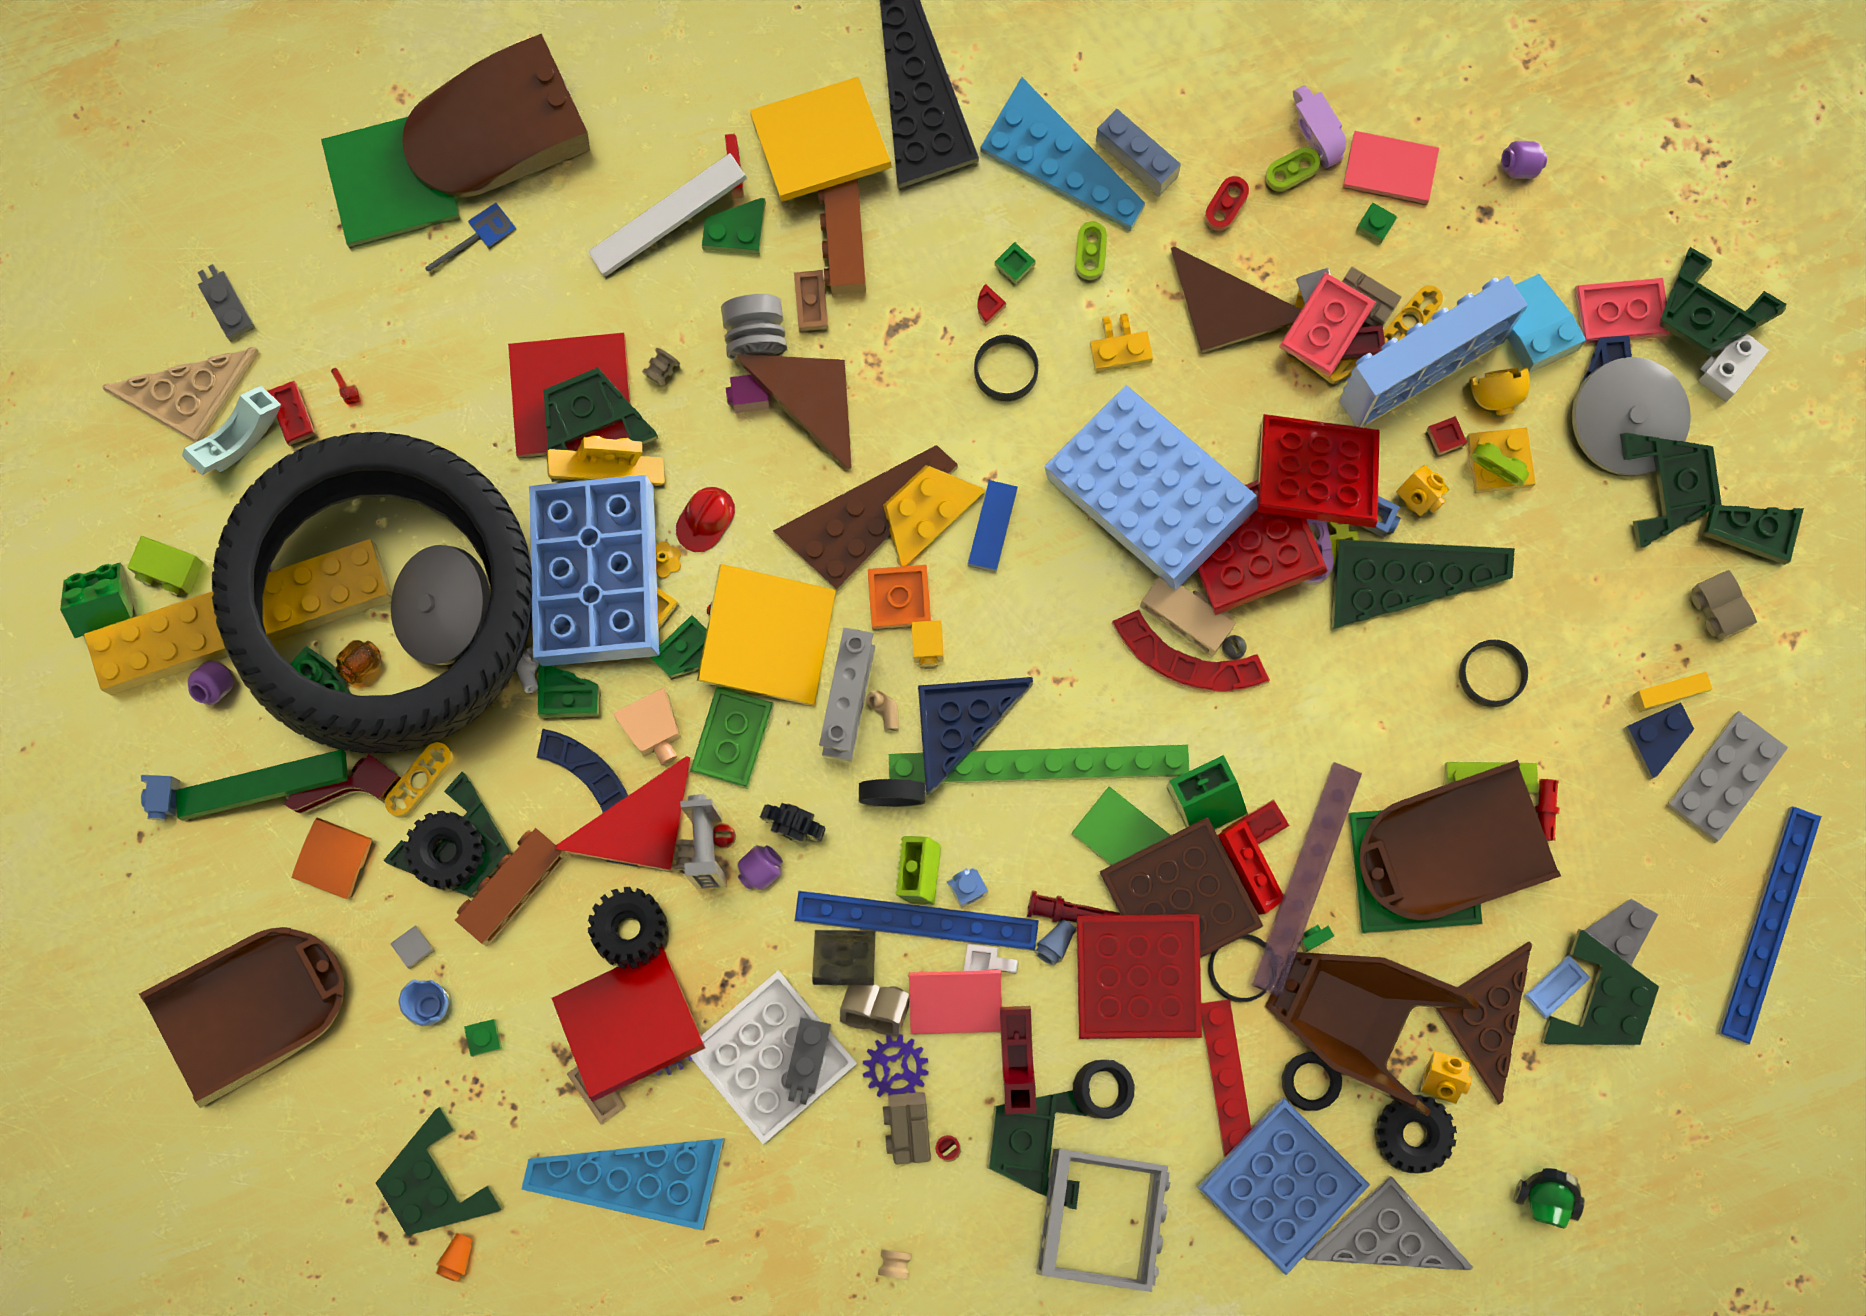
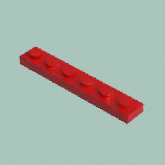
(1225, 1073)

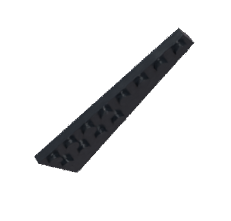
(924, 110)

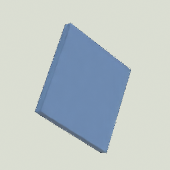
(1283, 1186)

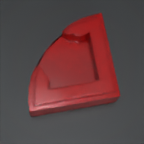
(989, 304)

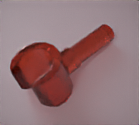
(349, 394)

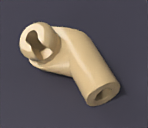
(887, 707)

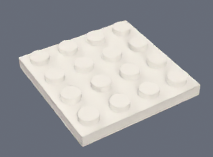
(752, 1052)

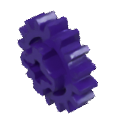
(883, 1060)

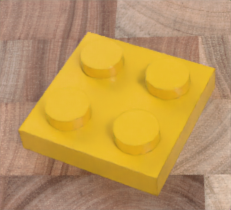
(1513, 444)

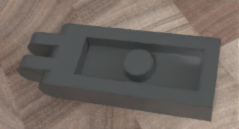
(225, 303)
(807, 1058)

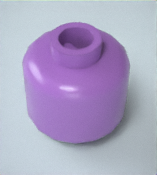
(1523, 159)
(210, 682)
(759, 867)

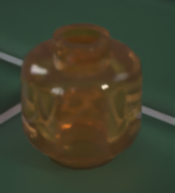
(358, 661)

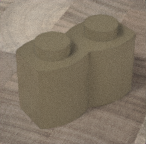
(1723, 605)
(875, 1008)

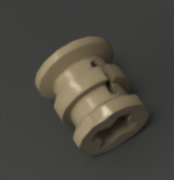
(660, 367)
(684, 854)

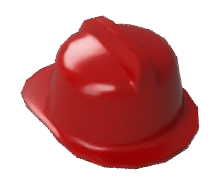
(705, 519)

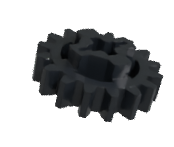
(792, 822)

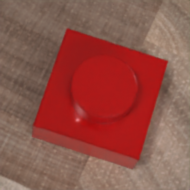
(1447, 435)

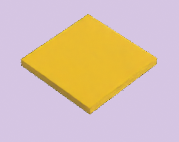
(820, 139)
(766, 635)

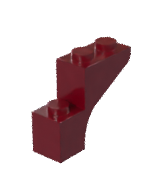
(368, 777)

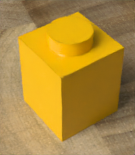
(927, 642)

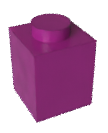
(746, 395)

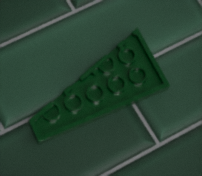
(1397, 575)

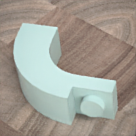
(237, 436)

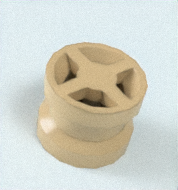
(894, 1264)

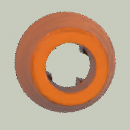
(455, 1258)

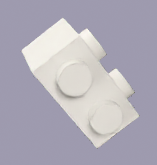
(1732, 366)

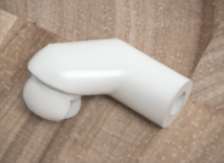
(526, 670)

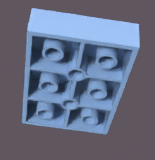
(1432, 351)
(1151, 487)
(593, 570)

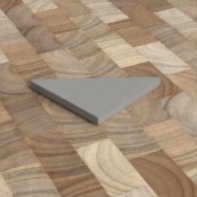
(1388, 1231)

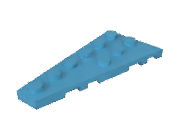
(1048, 150)
(648, 1181)

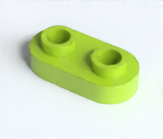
(1291, 170)
(1091, 251)
(1509, 469)

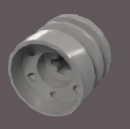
(754, 325)

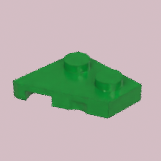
(736, 228)
(682, 649)
(565, 694)

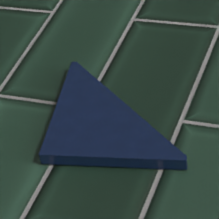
(959, 717)

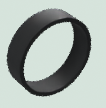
(1013, 340)
(1512, 650)
(892, 792)
(1213, 980)

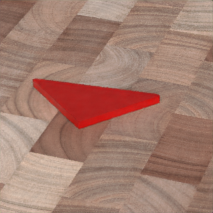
(639, 827)

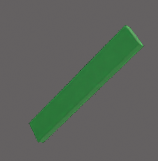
(261, 785)

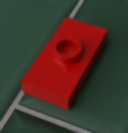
(732, 147)
(292, 413)
(1265, 821)

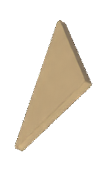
(187, 394)

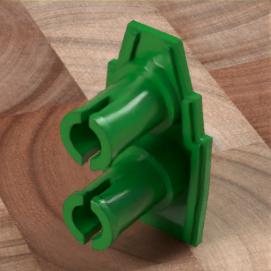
(319, 670)

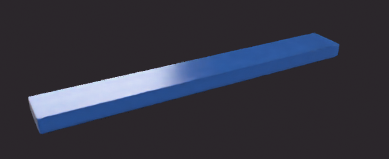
(916, 920)
(1769, 925)

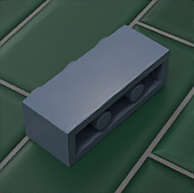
(1138, 152)

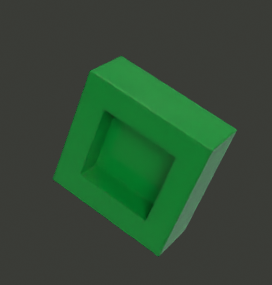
(1376, 222)
(1014, 263)
(1315, 937)
(483, 1037)

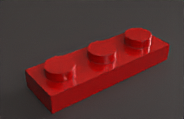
(1251, 867)

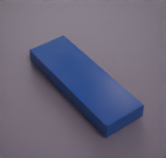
(992, 526)

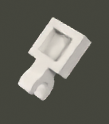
(986, 958)

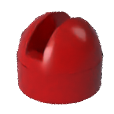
(724, 842)
(945, 1144)

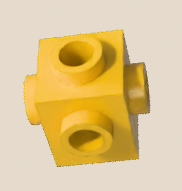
(1423, 491)
(1446, 1077)

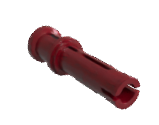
(1058, 909)

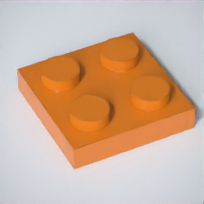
(898, 596)

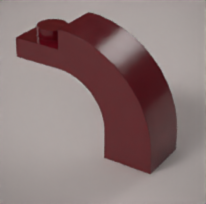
(1017, 1060)

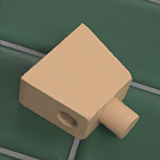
(651, 725)

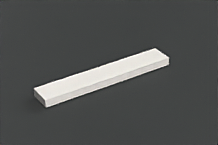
(667, 215)

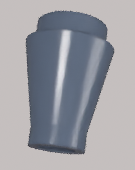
(1054, 945)

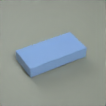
(1556, 987)

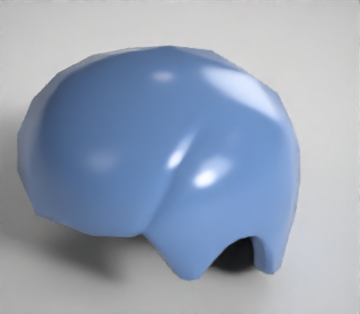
(423, 1002)

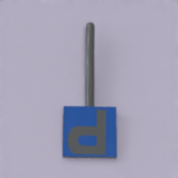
(489, 225)

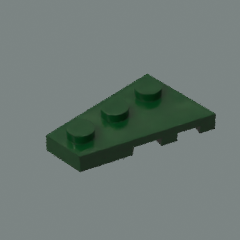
(1759, 531)

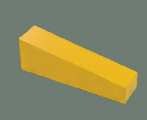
(1672, 691)

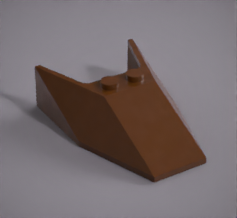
(1355, 1011)

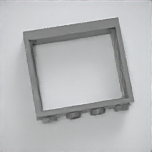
(1154, 1215)

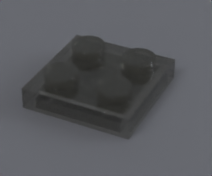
(844, 957)

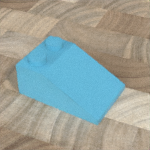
(1545, 328)

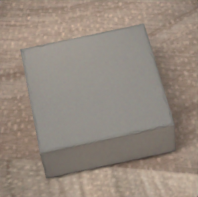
(412, 947)

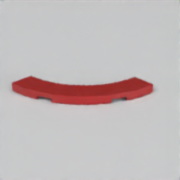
(1183, 668)

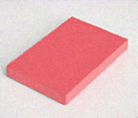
(1391, 167)
(1621, 309)
(1327, 324)
(955, 1001)

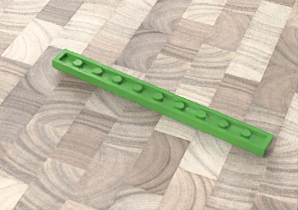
(1053, 764)

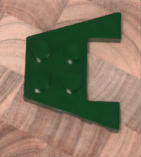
(1707, 318)
(586, 406)
(1684, 478)
(464, 793)
(1617, 1003)
(1024, 1141)
(419, 1188)

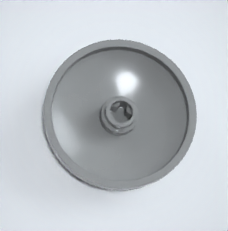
(1628, 398)
(439, 604)

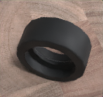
(1126, 1089)
(1301, 1102)

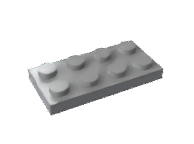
(1727, 776)

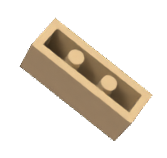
(1188, 615)

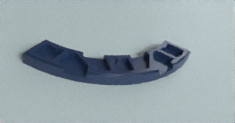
(586, 766)

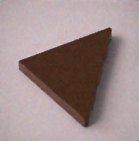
(1226, 306)
(811, 394)
(1489, 1031)

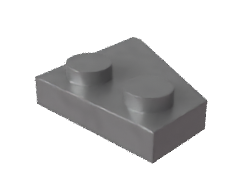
(1624, 929)

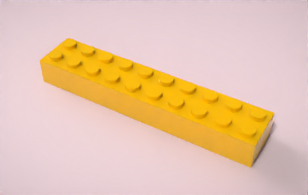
(187, 631)

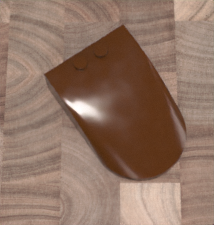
(494, 123)
(1456, 846)
(246, 1008)

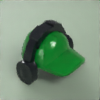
(1552, 1197)

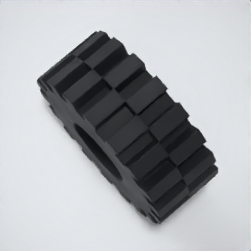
(422, 842)
(624, 906)
(1423, 1157)

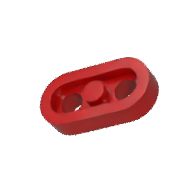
(1225, 204)

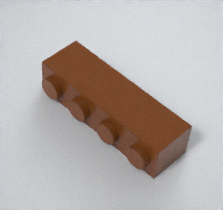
(844, 238)
(510, 886)

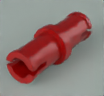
(1547, 807)

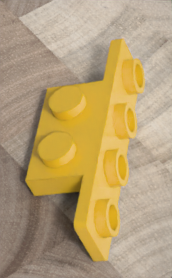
(604, 459)

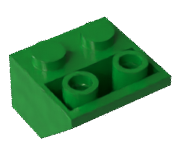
(96, 599)
(1209, 793)

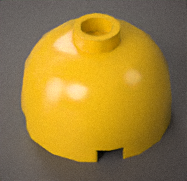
(1501, 389)

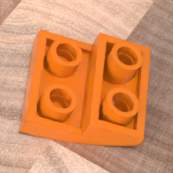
(331, 858)

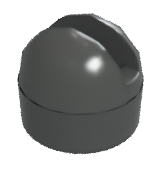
(1229, 650)

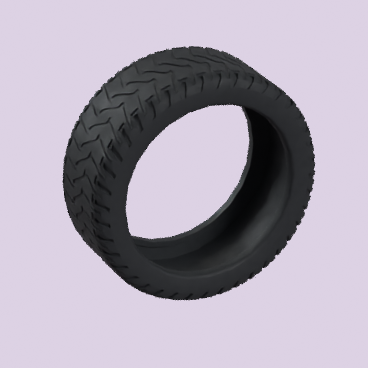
(339, 472)

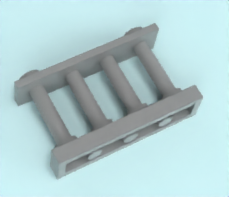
(847, 694)
(703, 870)

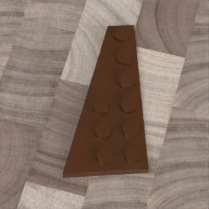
(853, 526)

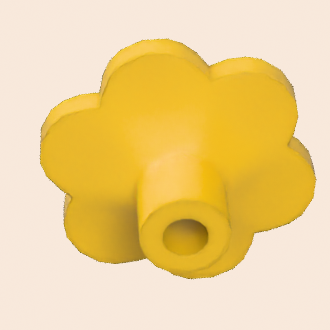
(670, 562)

